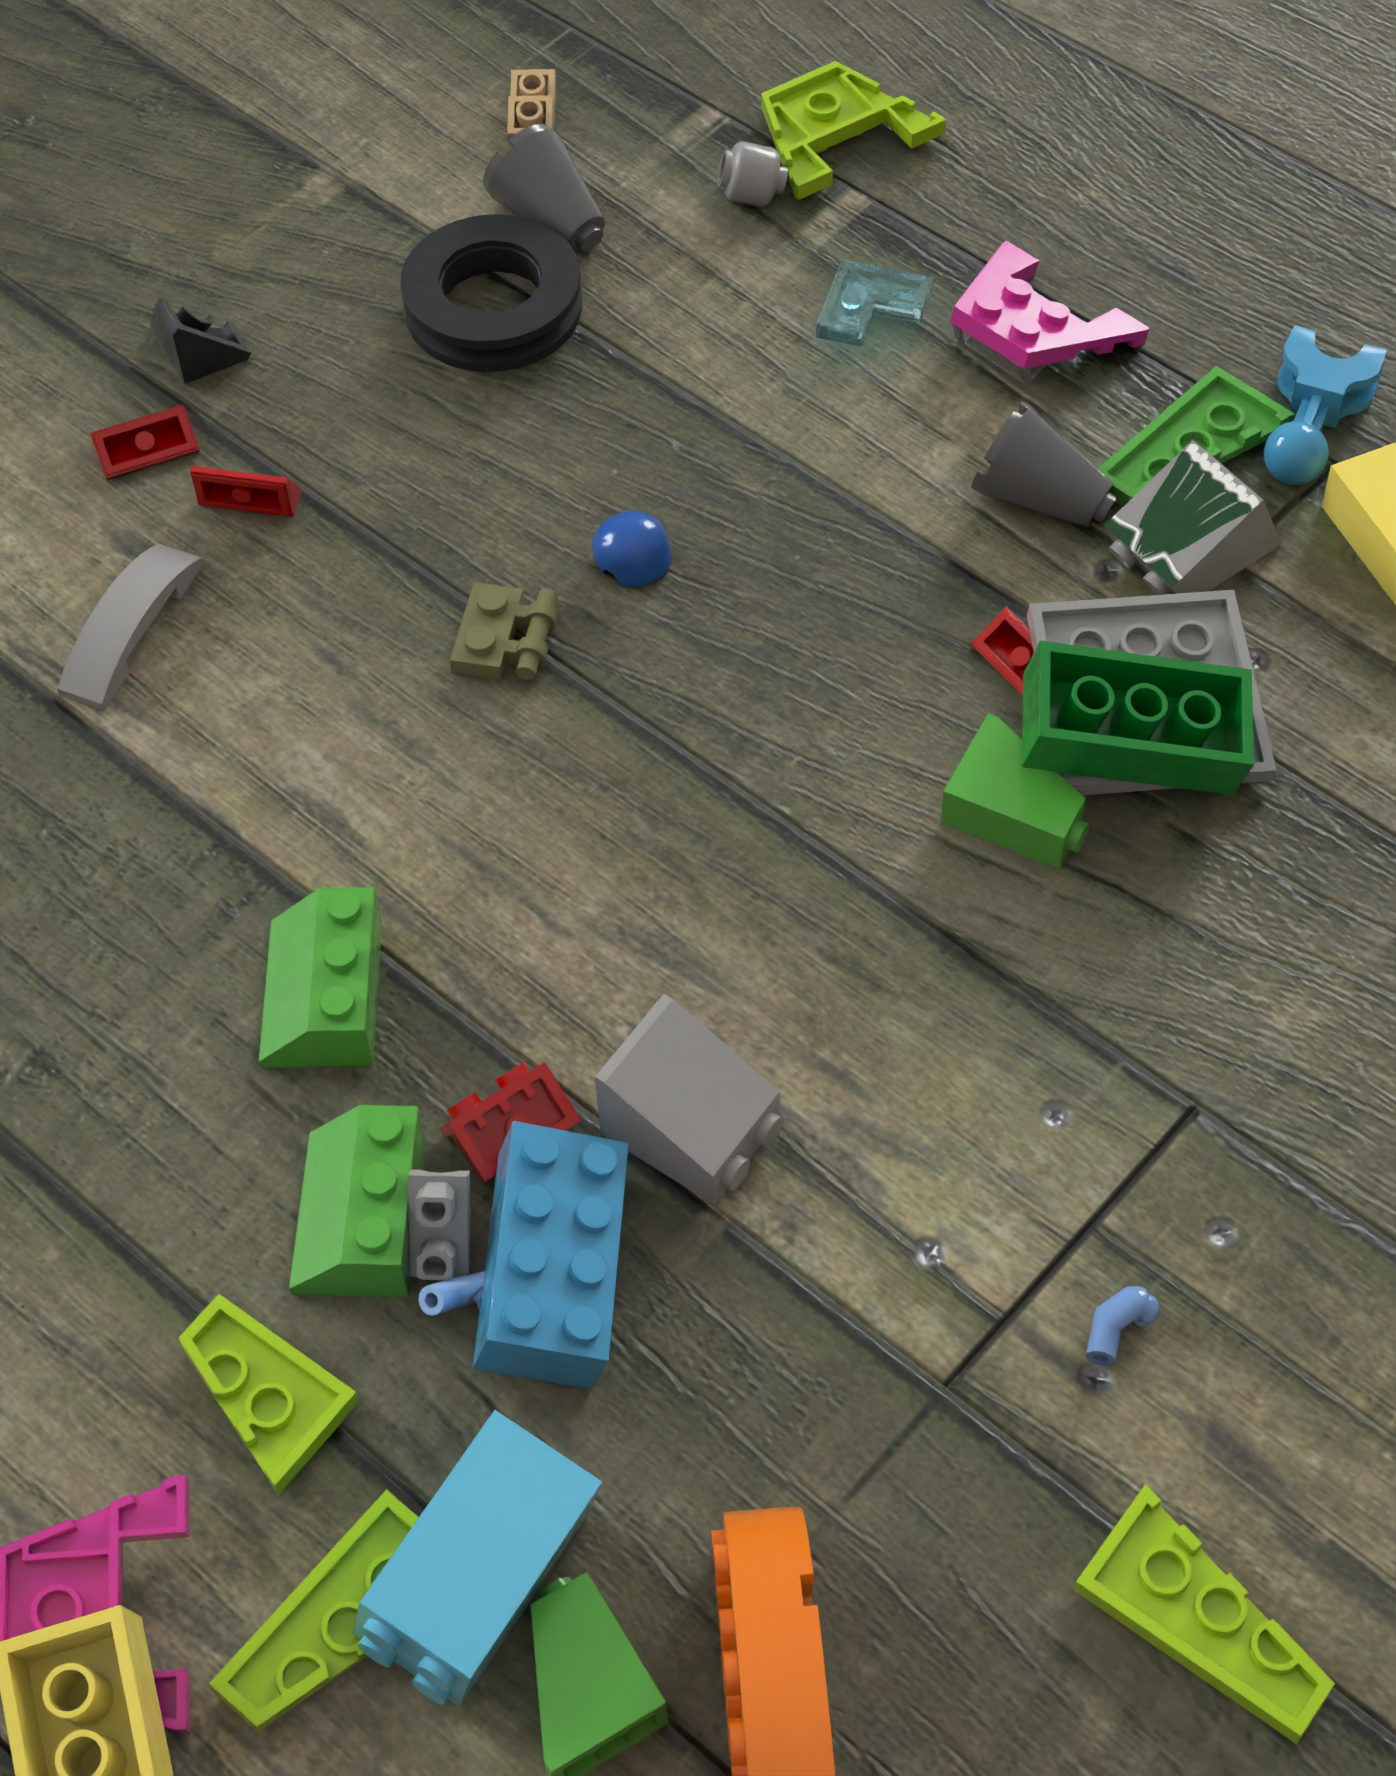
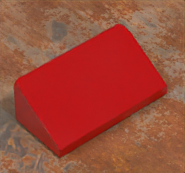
(144, 442)
(245, 491)
(1006, 647)

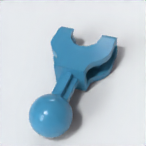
(1319, 395)

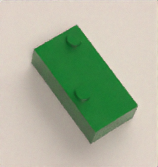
(1137, 718)

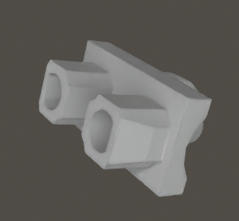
(439, 1224)

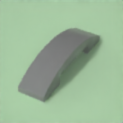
(120, 620)

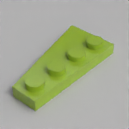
(1182, 1603)
(312, 1631)

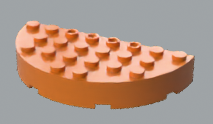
(771, 1645)

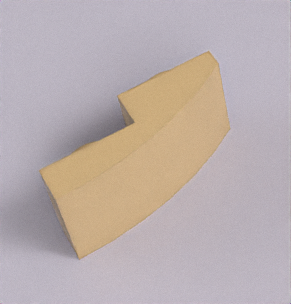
(531, 99)

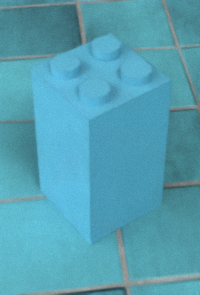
(474, 1560)

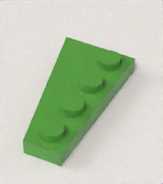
(1215, 413)

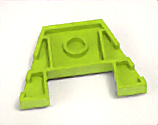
(830, 108)

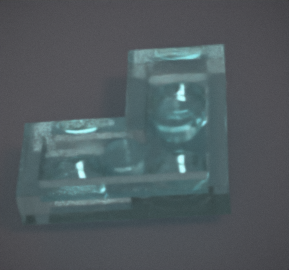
(868, 290)

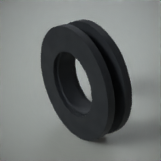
(500, 338)

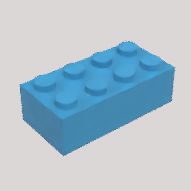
(552, 1256)

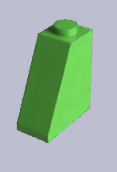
(1012, 804)
(588, 1680)

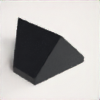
(194, 345)

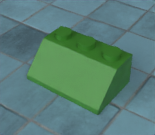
(323, 981)
(356, 1204)

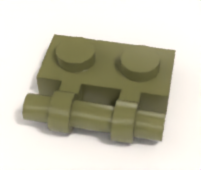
(489, 628)

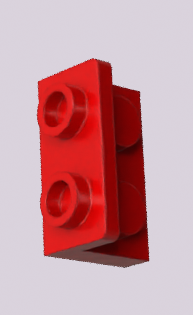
(523, 1097)

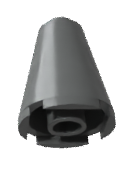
(544, 185)
(1043, 471)

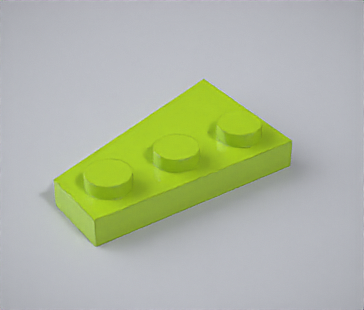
(266, 1388)

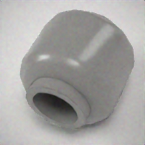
(751, 174)

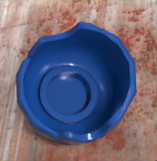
(632, 548)

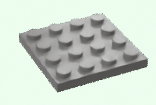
(1174, 626)

